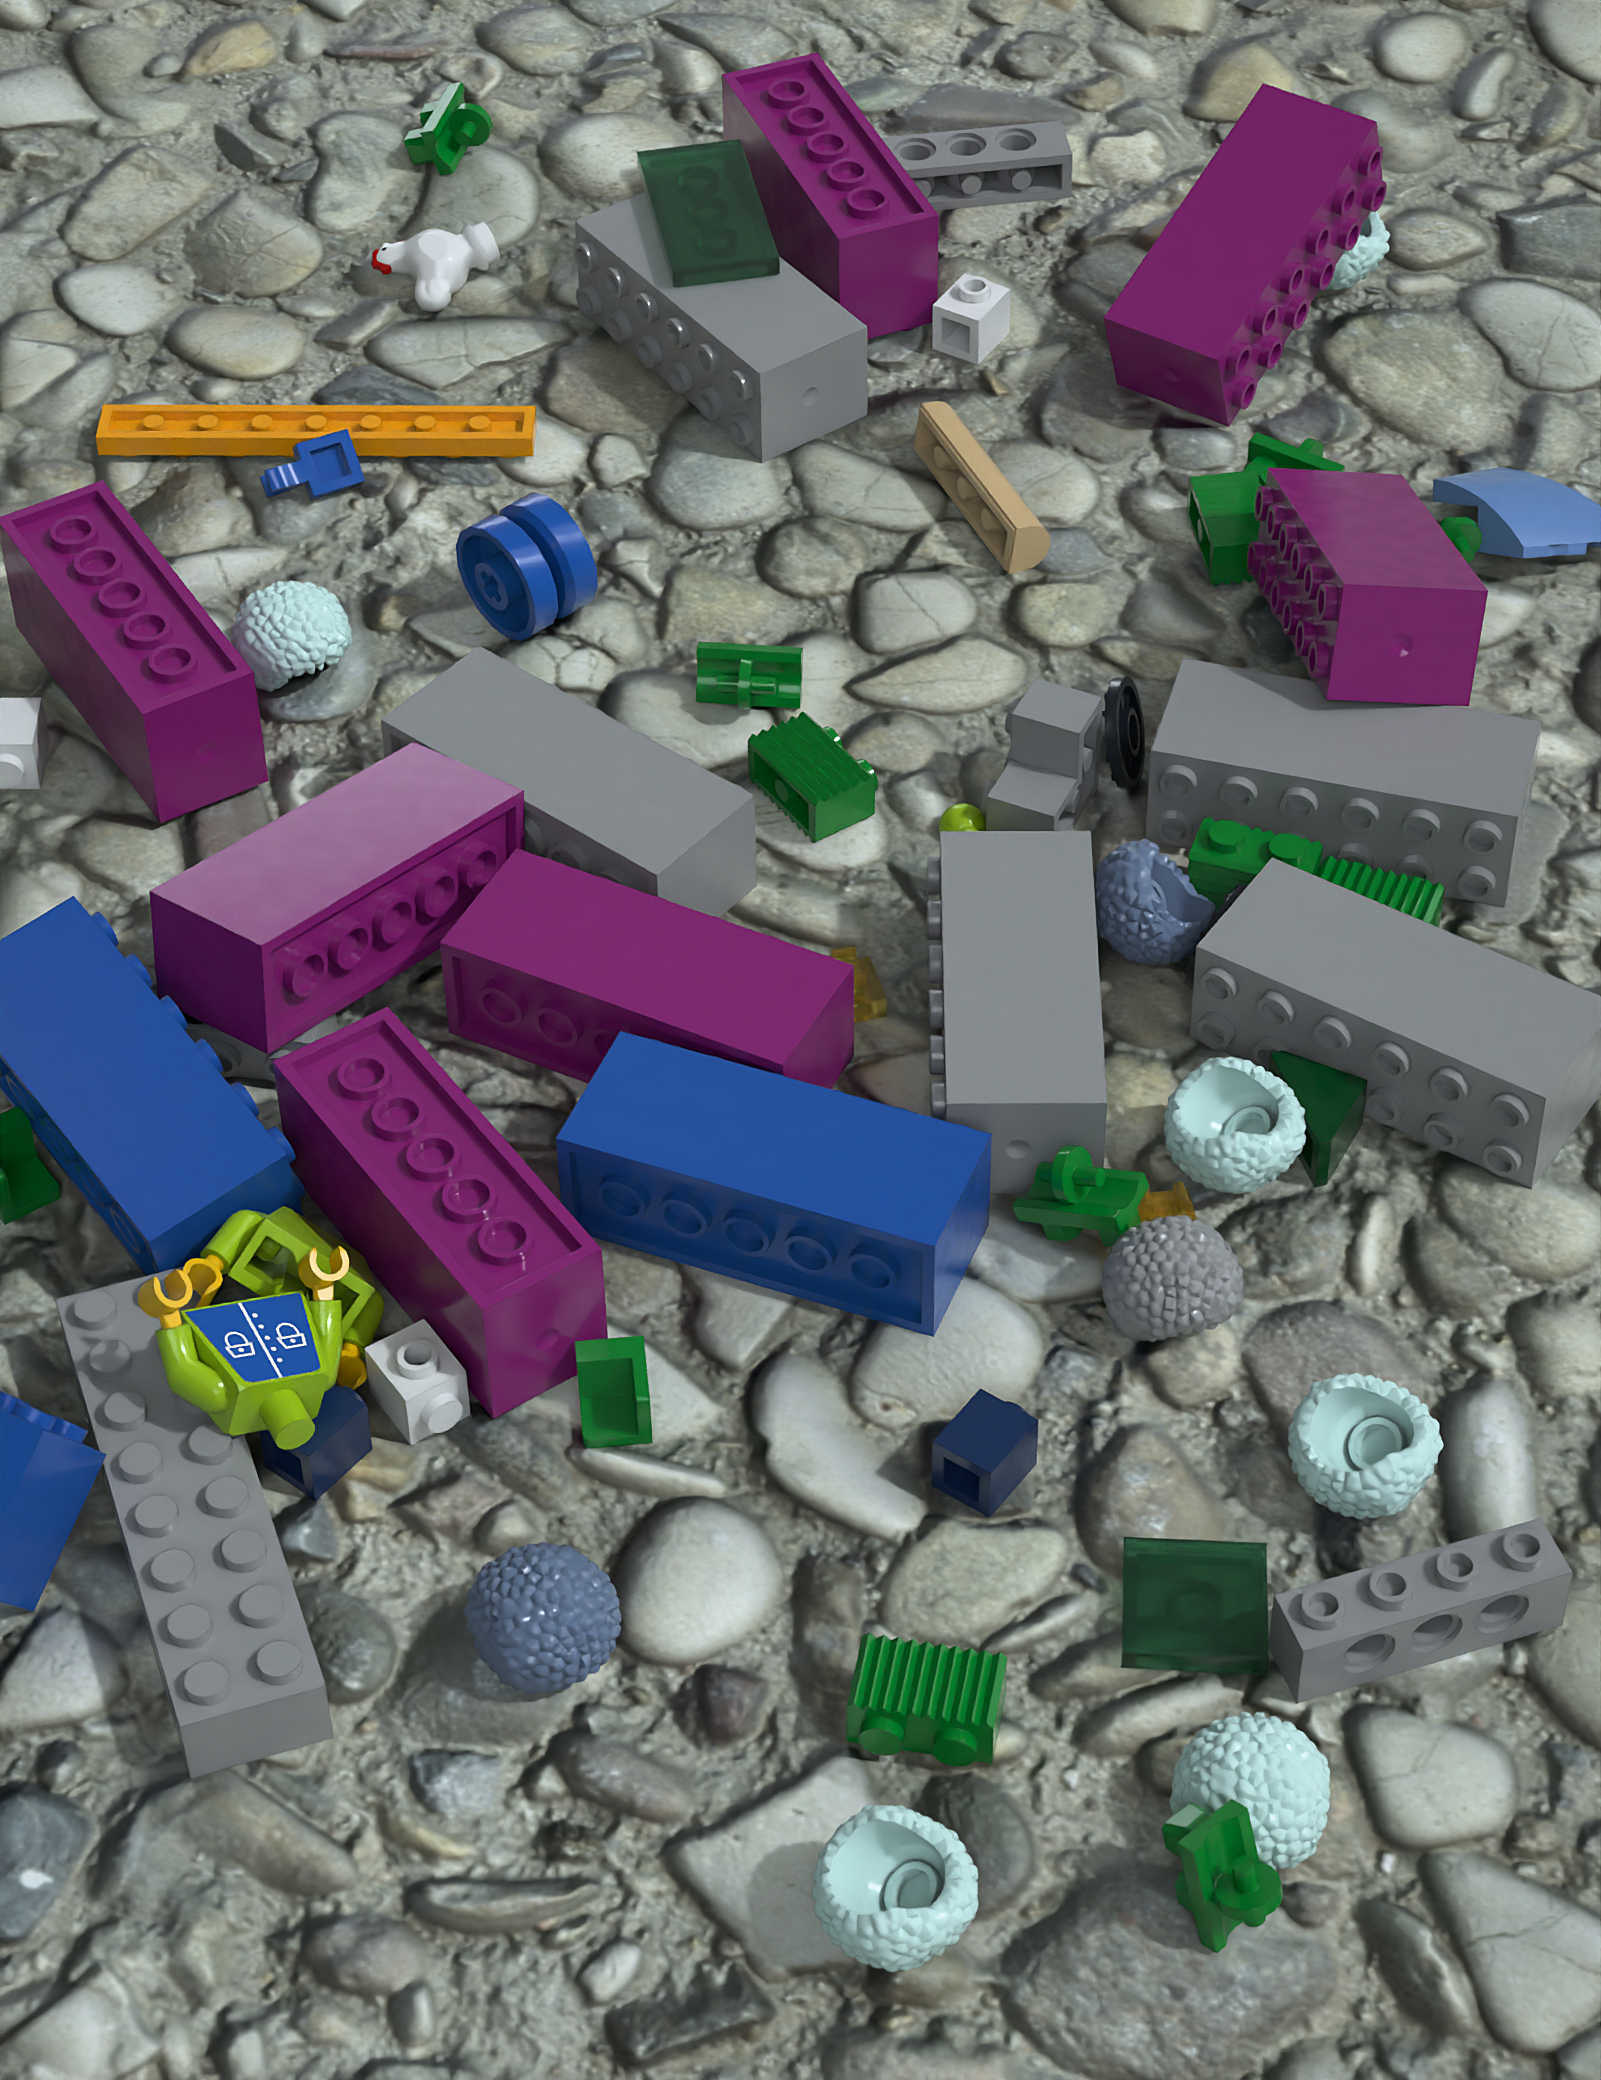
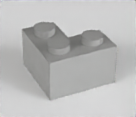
(1050, 761)

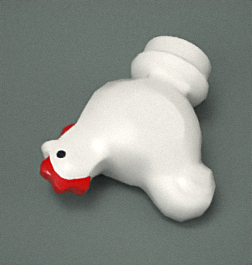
(438, 261)

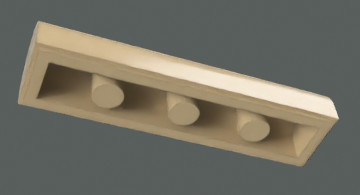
(979, 488)

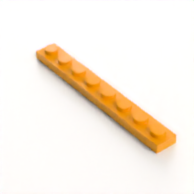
(275, 429)

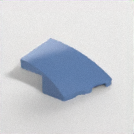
(1524, 512)

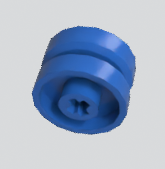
(526, 566)

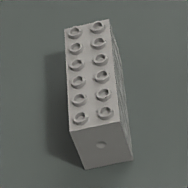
(753, 354)
(1372, 781)
(589, 783)
(1017, 996)
(1443, 1029)

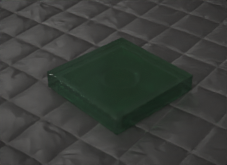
(1194, 1605)

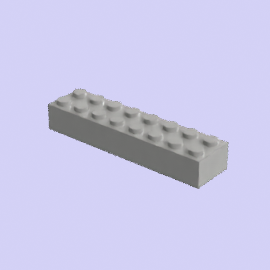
(195, 1544)

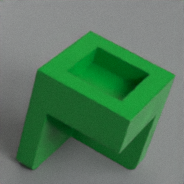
(23, 1177)
(613, 1392)

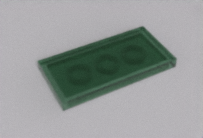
(707, 213)

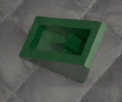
(1332, 1110)

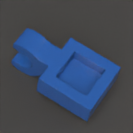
(321, 464)

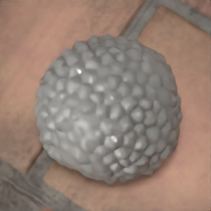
(1170, 1279)

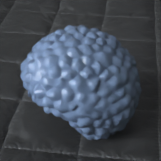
(1148, 905)
(543, 1617)

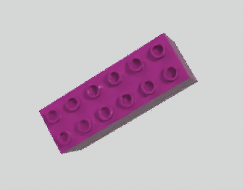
(835, 193)
(1246, 254)
(1367, 587)
(133, 651)
(332, 896)
(569, 959)
(442, 1208)

